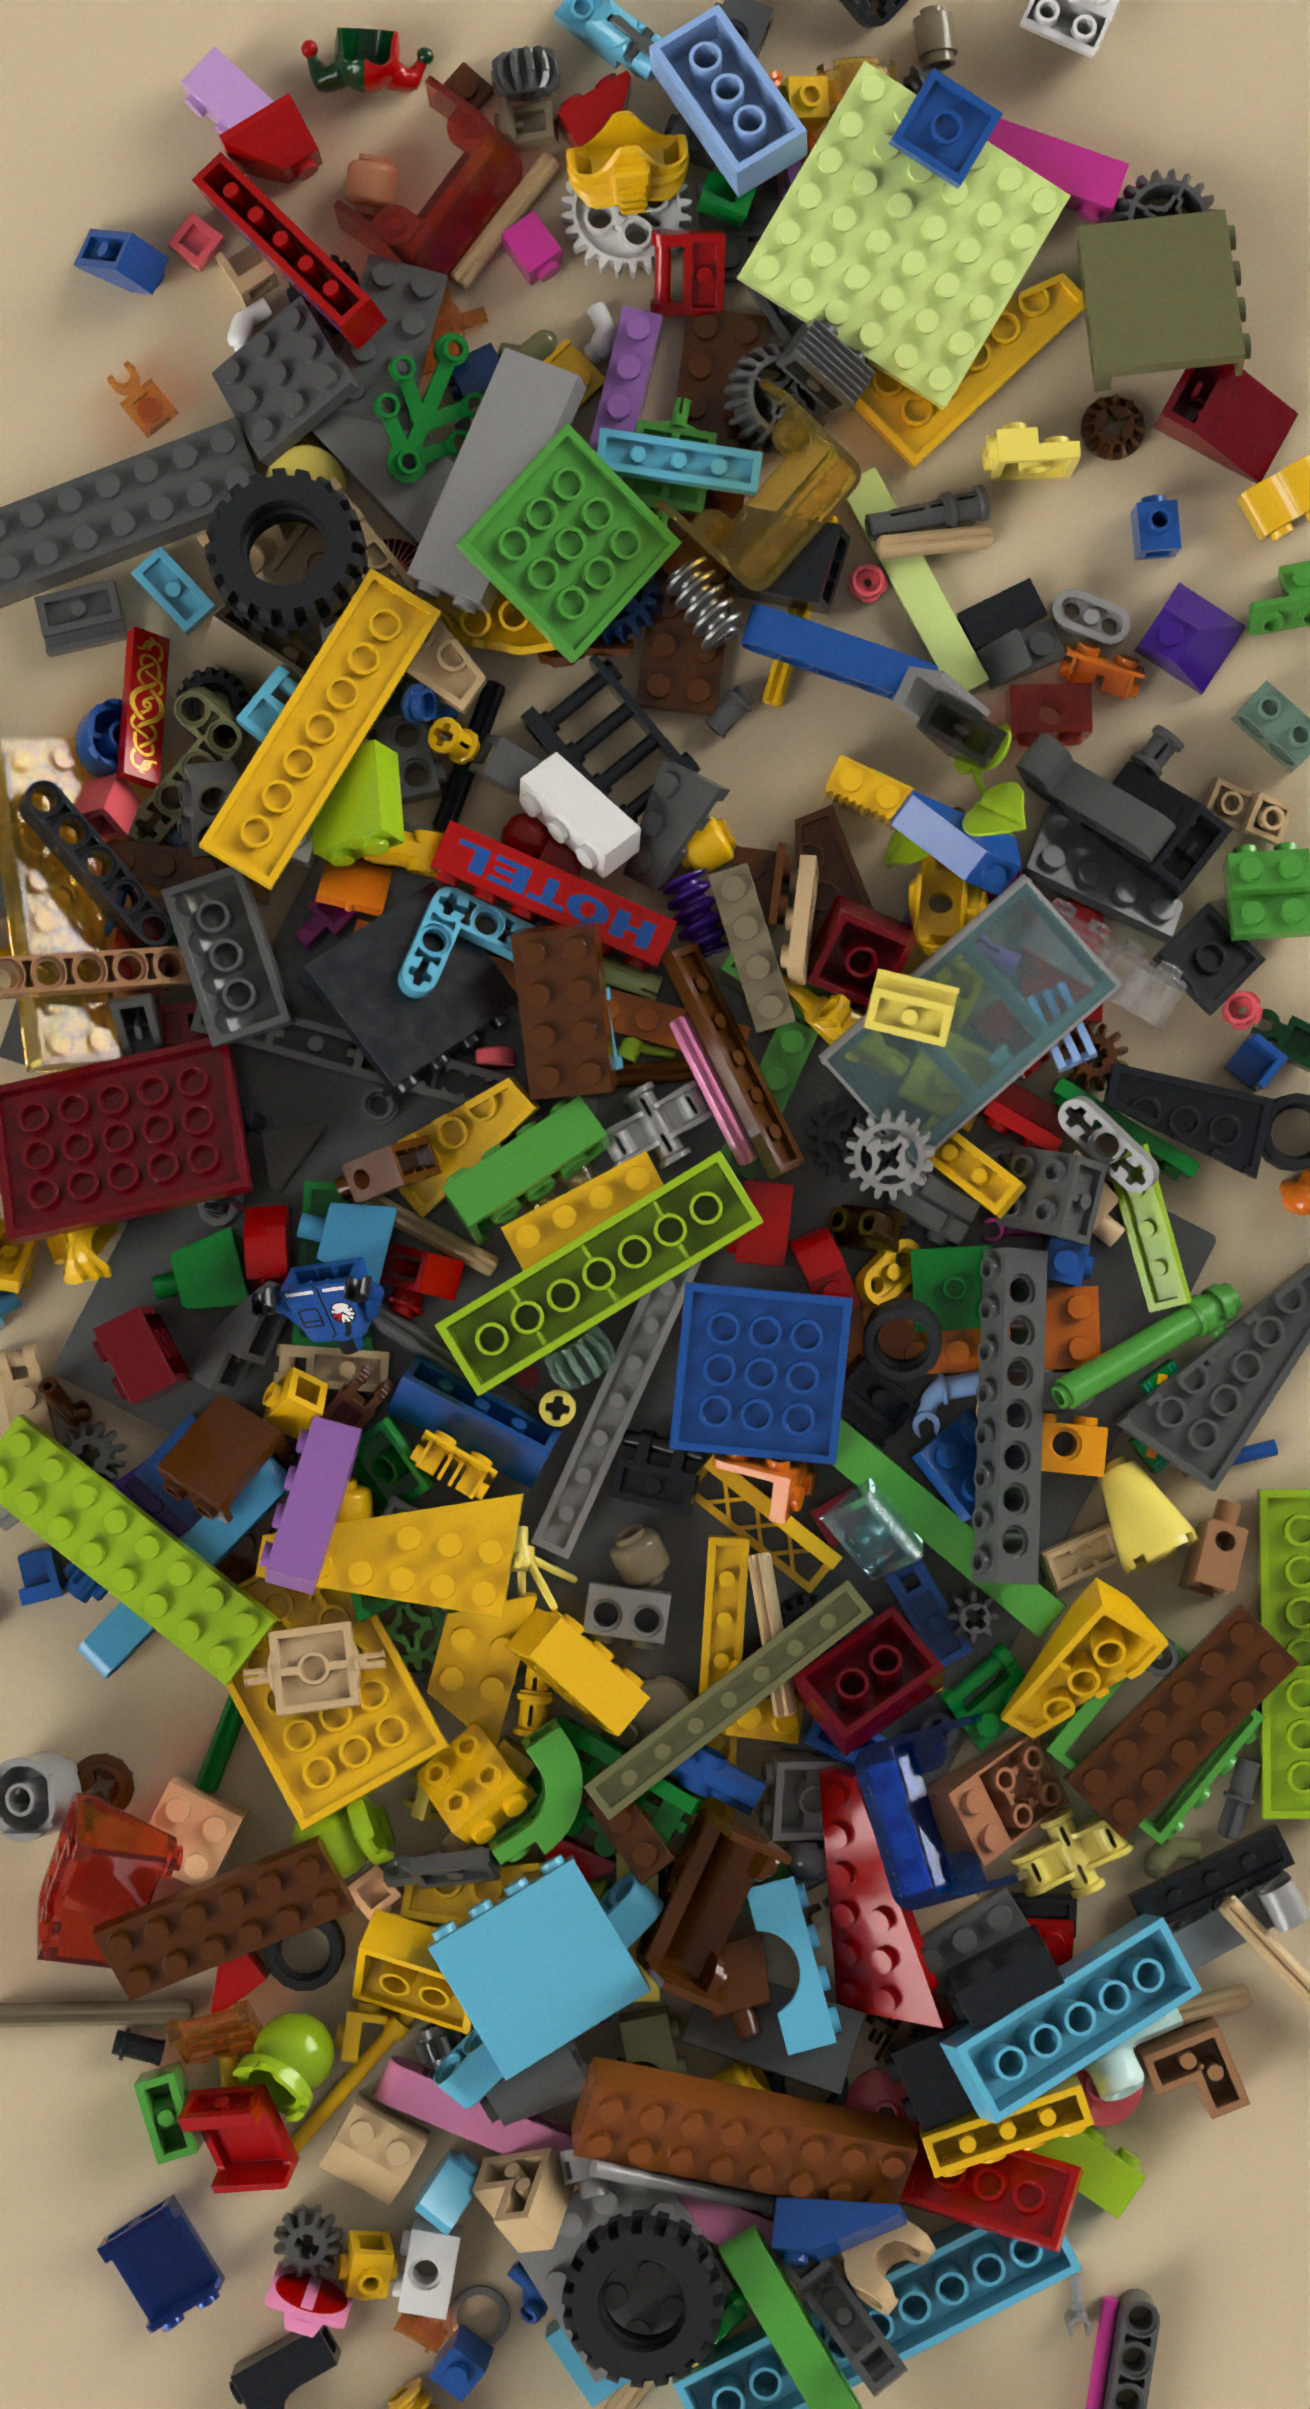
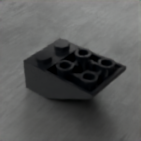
(1190, 845)

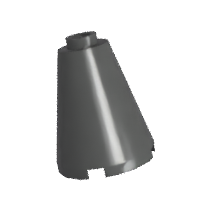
(539, 2087)

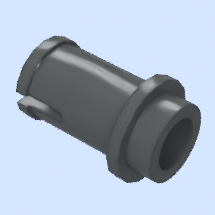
(730, 711)

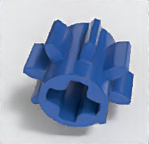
(82, 1585)

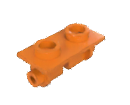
(1117, 671)

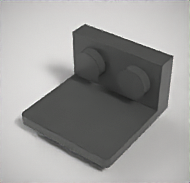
(1059, 1194)

